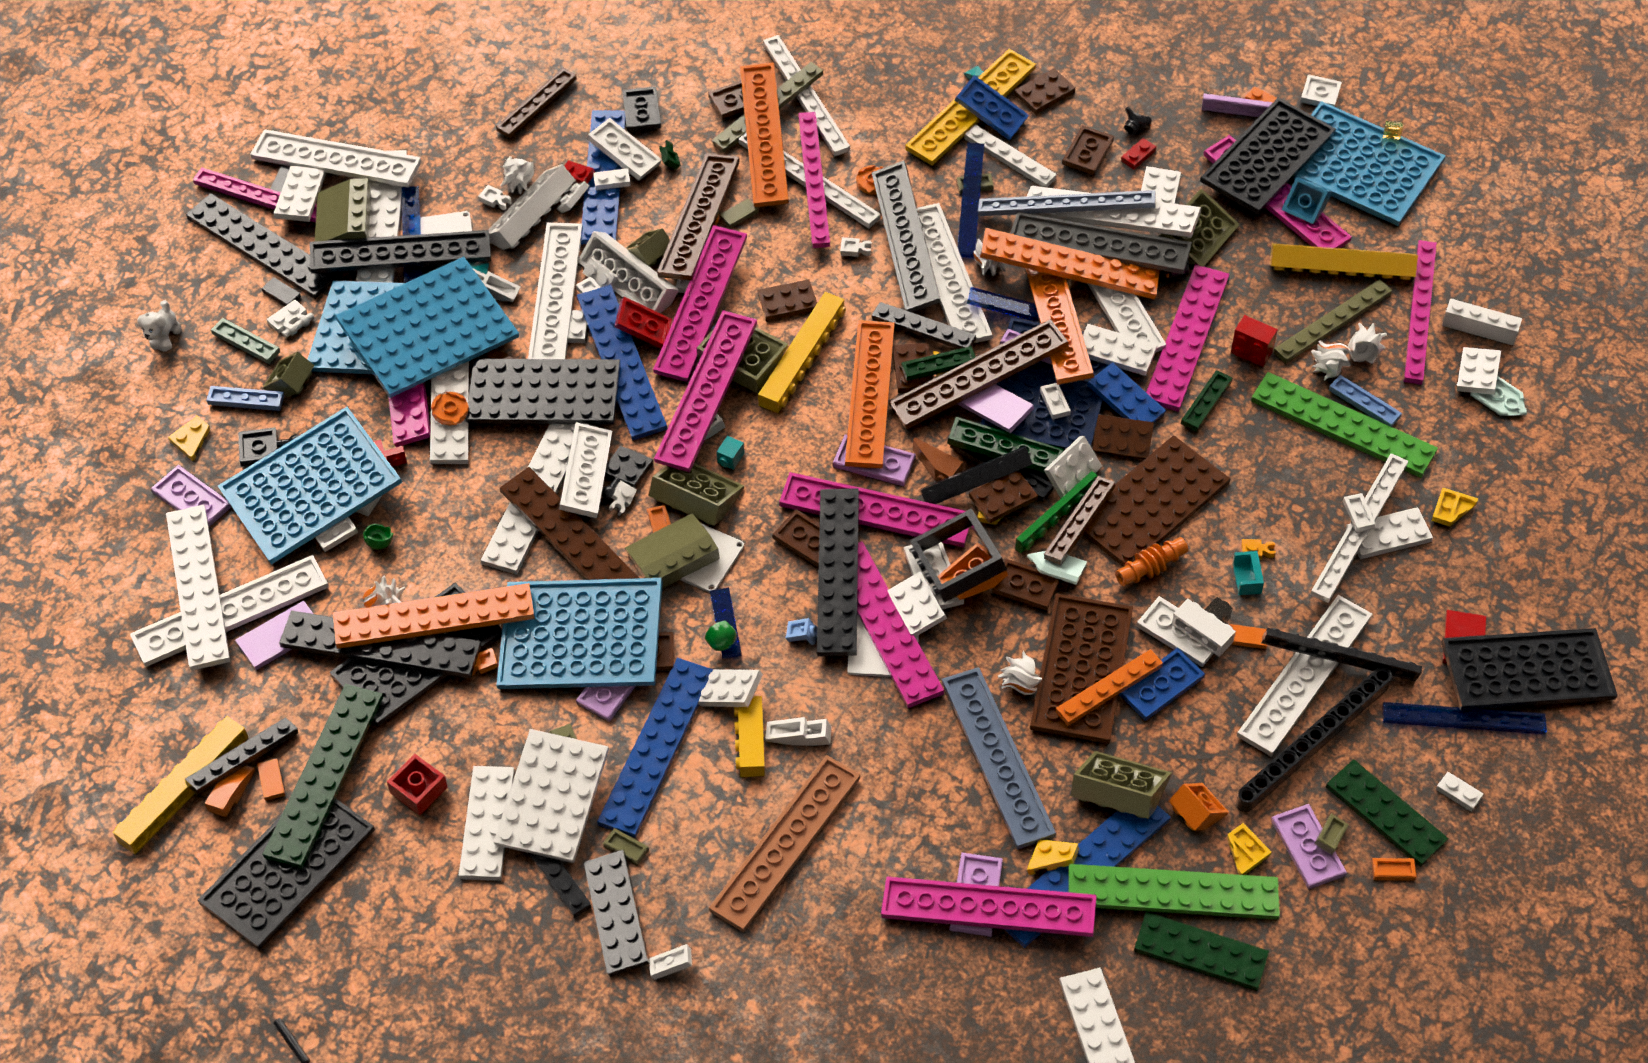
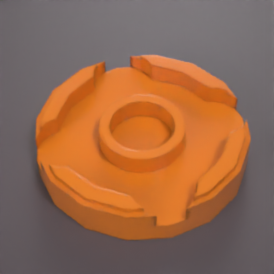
(865, 181)
(450, 408)

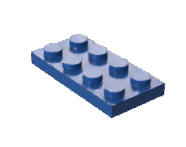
(991, 107)
(1125, 395)
(1163, 685)

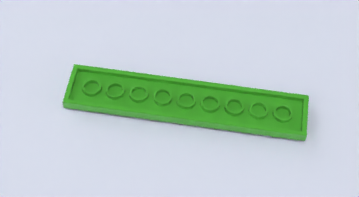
(1343, 423)
(1177, 891)

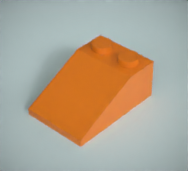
(969, 560)

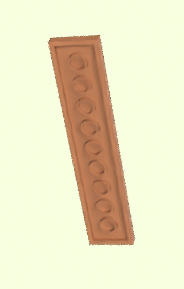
(784, 843)

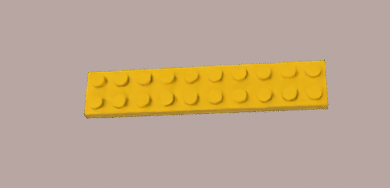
(956, 120)

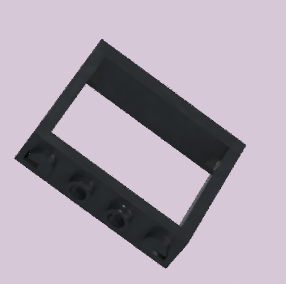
(969, 578)

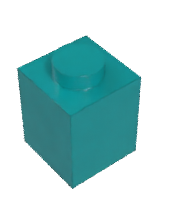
(730, 452)

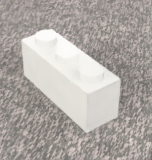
(1203, 627)

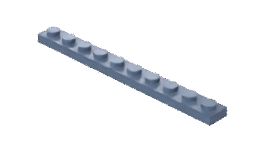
(1067, 203)

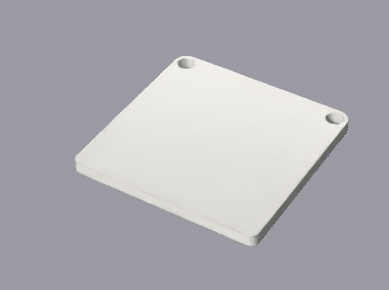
(446, 223)
(714, 573)
(868, 659)

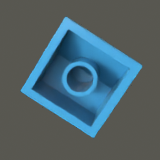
(1306, 200)

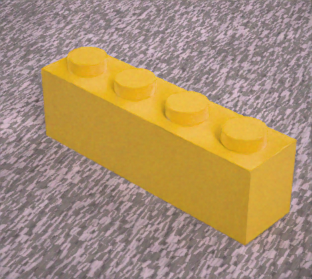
(750, 739)

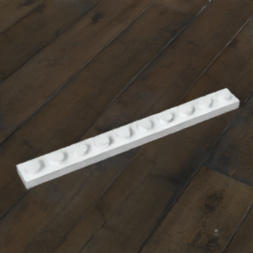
(808, 97)
(833, 193)
(1352, 540)

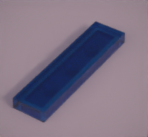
(1002, 304)
(724, 611)

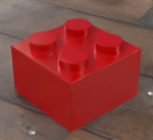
(1254, 340)
(417, 784)

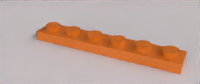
(1109, 687)

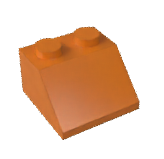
(1197, 806)

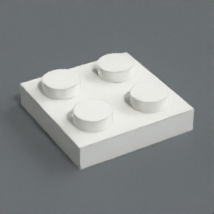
(1320, 89)

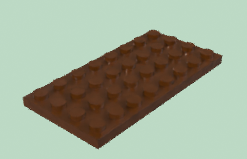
(1154, 500)
(1081, 648)

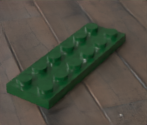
(995, 442)
(1387, 812)
(1201, 951)

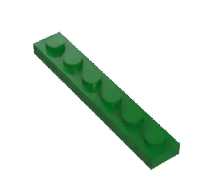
(1053, 515)

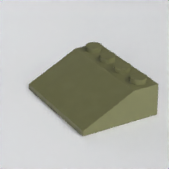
(344, 211)
(1210, 231)
(757, 361)
(696, 492)
(674, 551)
(1120, 784)

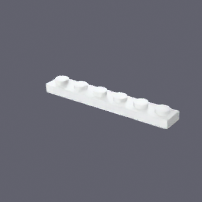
(1011, 156)

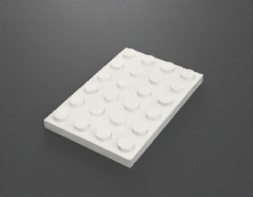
(551, 796)

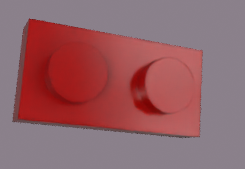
(1138, 153)
(579, 172)

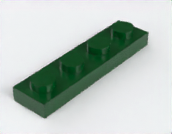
(936, 363)
(1206, 400)

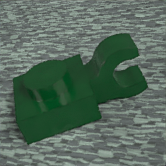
(669, 157)

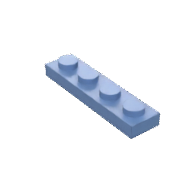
(245, 398)
(1365, 401)

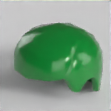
(378, 536)
(721, 636)

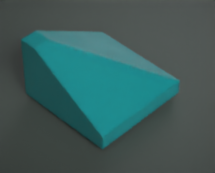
(974, 71)
(481, 267)

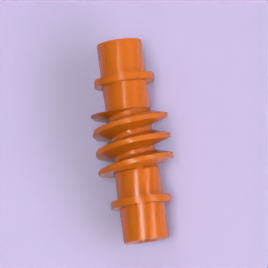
(1151, 561)

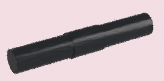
(291, 1041)

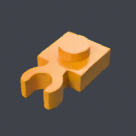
(1256, 545)

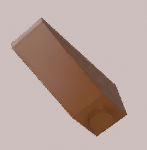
(937, 462)

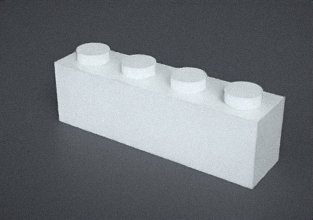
(1482, 322)

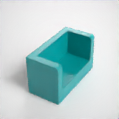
(1247, 573)

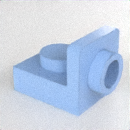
(801, 630)

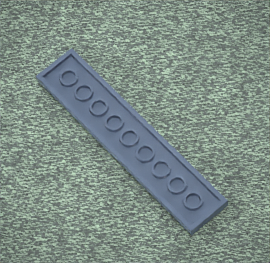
(998, 758)

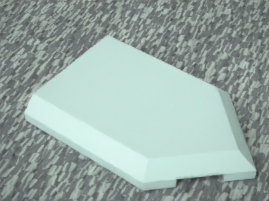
(1506, 400)
(1069, 570)

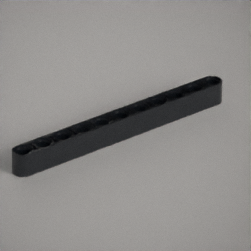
(1310, 746)

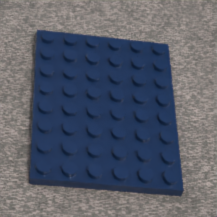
(1039, 425)

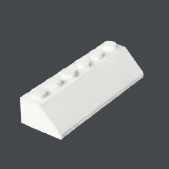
(530, 207)
(635, 278)

